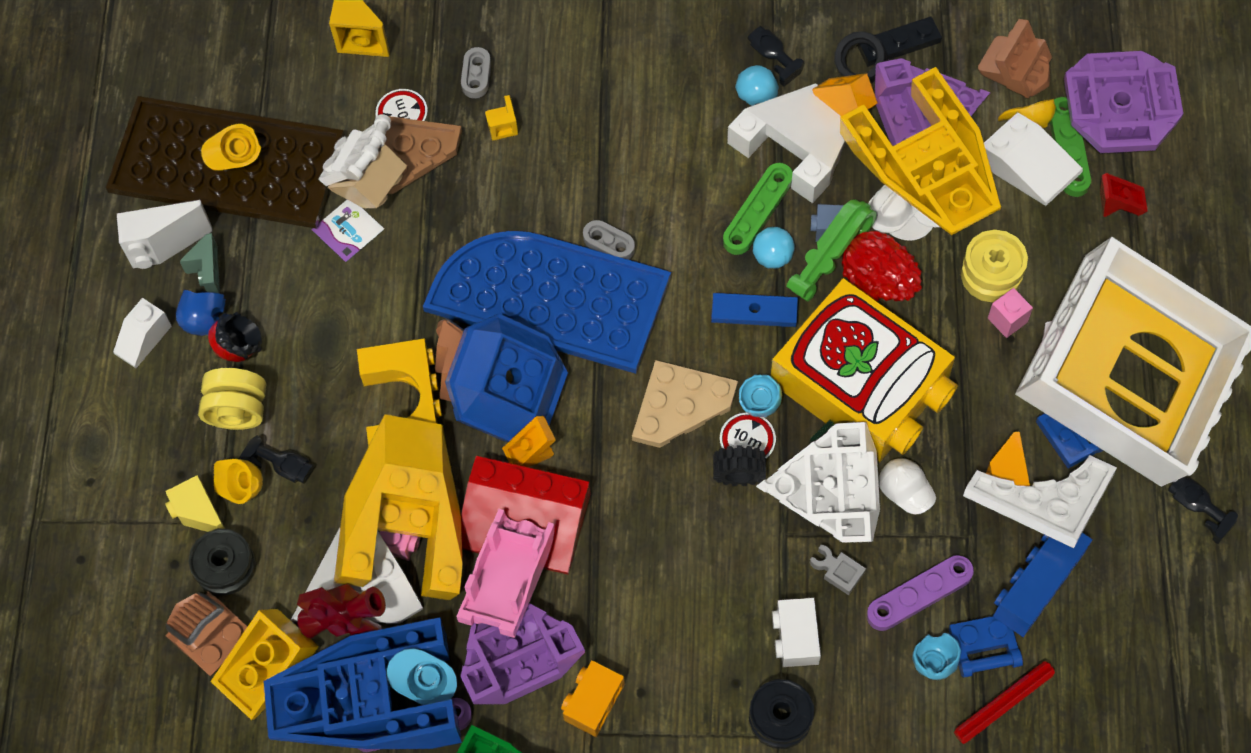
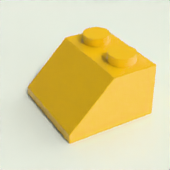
(357, 29)

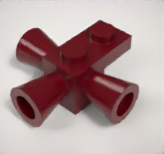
(340, 611)

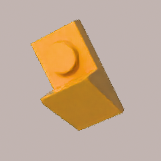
(531, 444)

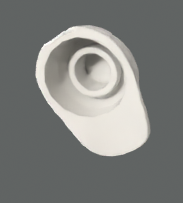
(907, 486)

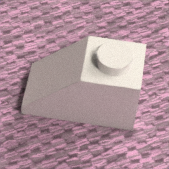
(141, 332)

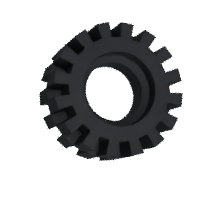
(739, 465)

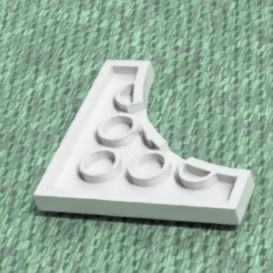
(1047, 506)

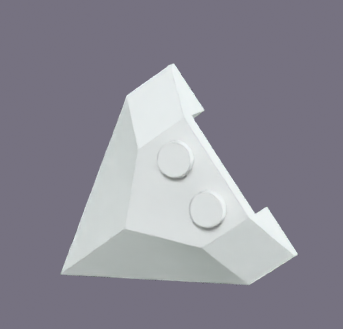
(833, 483)
(386, 576)

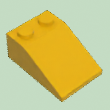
(263, 650)

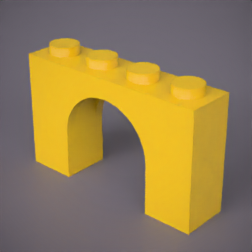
(403, 363)

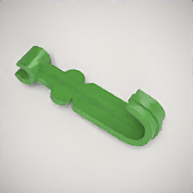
(852, 219)

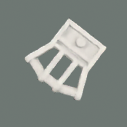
(355, 152)

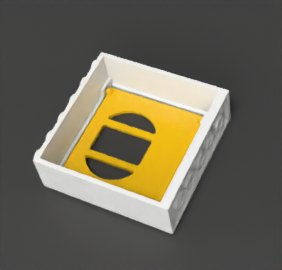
(1088, 336)

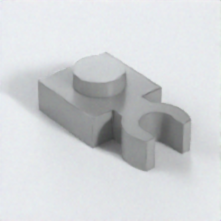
(841, 572)

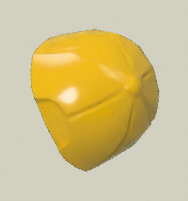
(1040, 112)
(231, 148)
(237, 480)

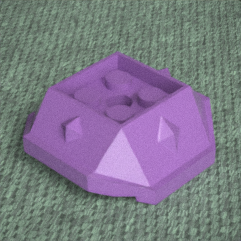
(1138, 83)

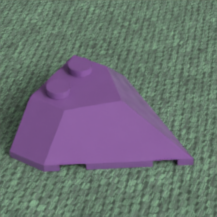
(898, 109)
(510, 667)

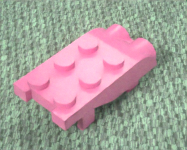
(506, 574)

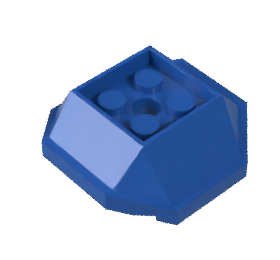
(479, 381)

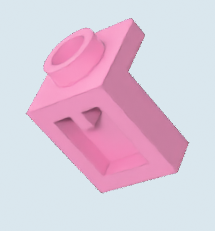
(400, 544)

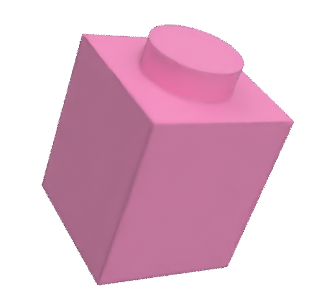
(1010, 312)

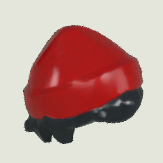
(234, 337)

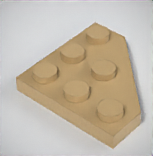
(680, 402)

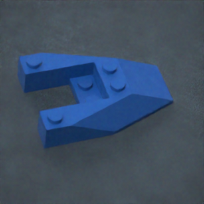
(346, 699)

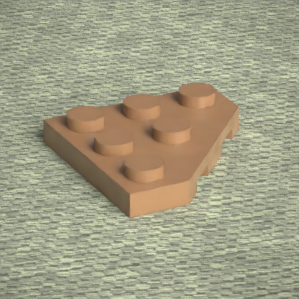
(421, 146)

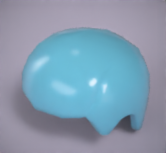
(756, 85)
(773, 247)
(760, 395)
(937, 656)

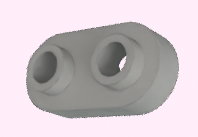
(475, 74)
(611, 239)

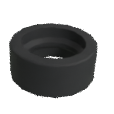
(852, 39)

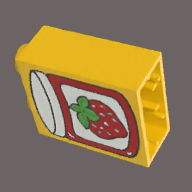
(865, 366)

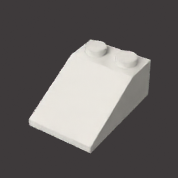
(1030, 159)
(161, 232)

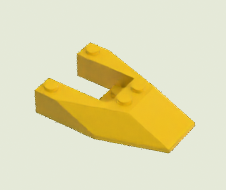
(936, 170)
(404, 490)

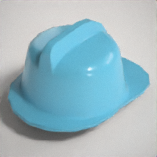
(421, 676)

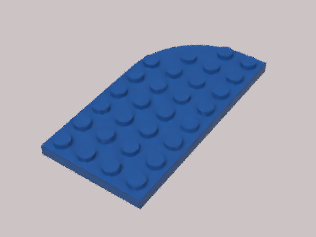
(573, 294)

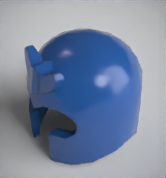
(199, 311)

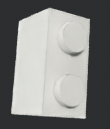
(797, 632)

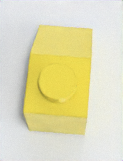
(193, 506)

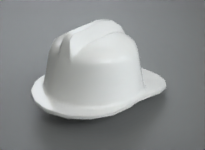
(891, 210)

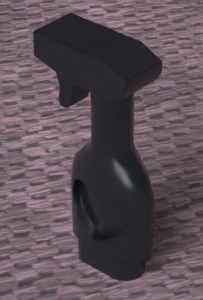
(771, 47)
(285, 463)
(1198, 499)

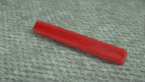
(1004, 702)

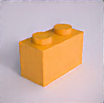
(593, 698)

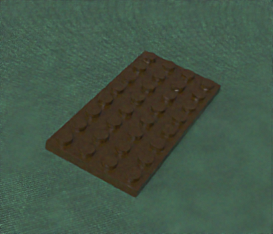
(165, 164)

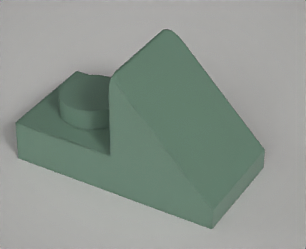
(204, 261)

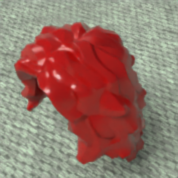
(881, 267)

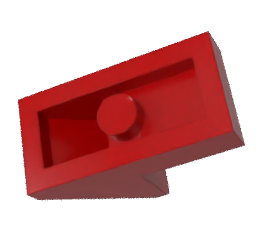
(1121, 194)

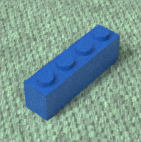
(1038, 582)

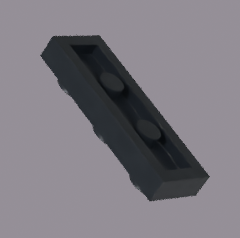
(903, 40)

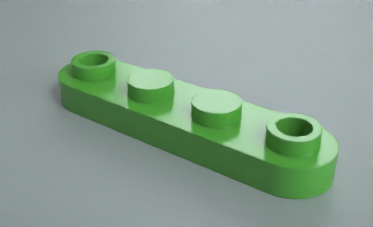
(1073, 144)
(757, 208)

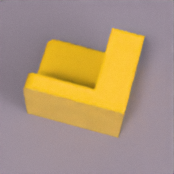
(502, 121)

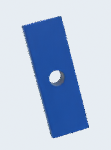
(738, 308)

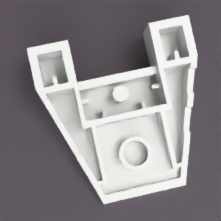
(801, 126)

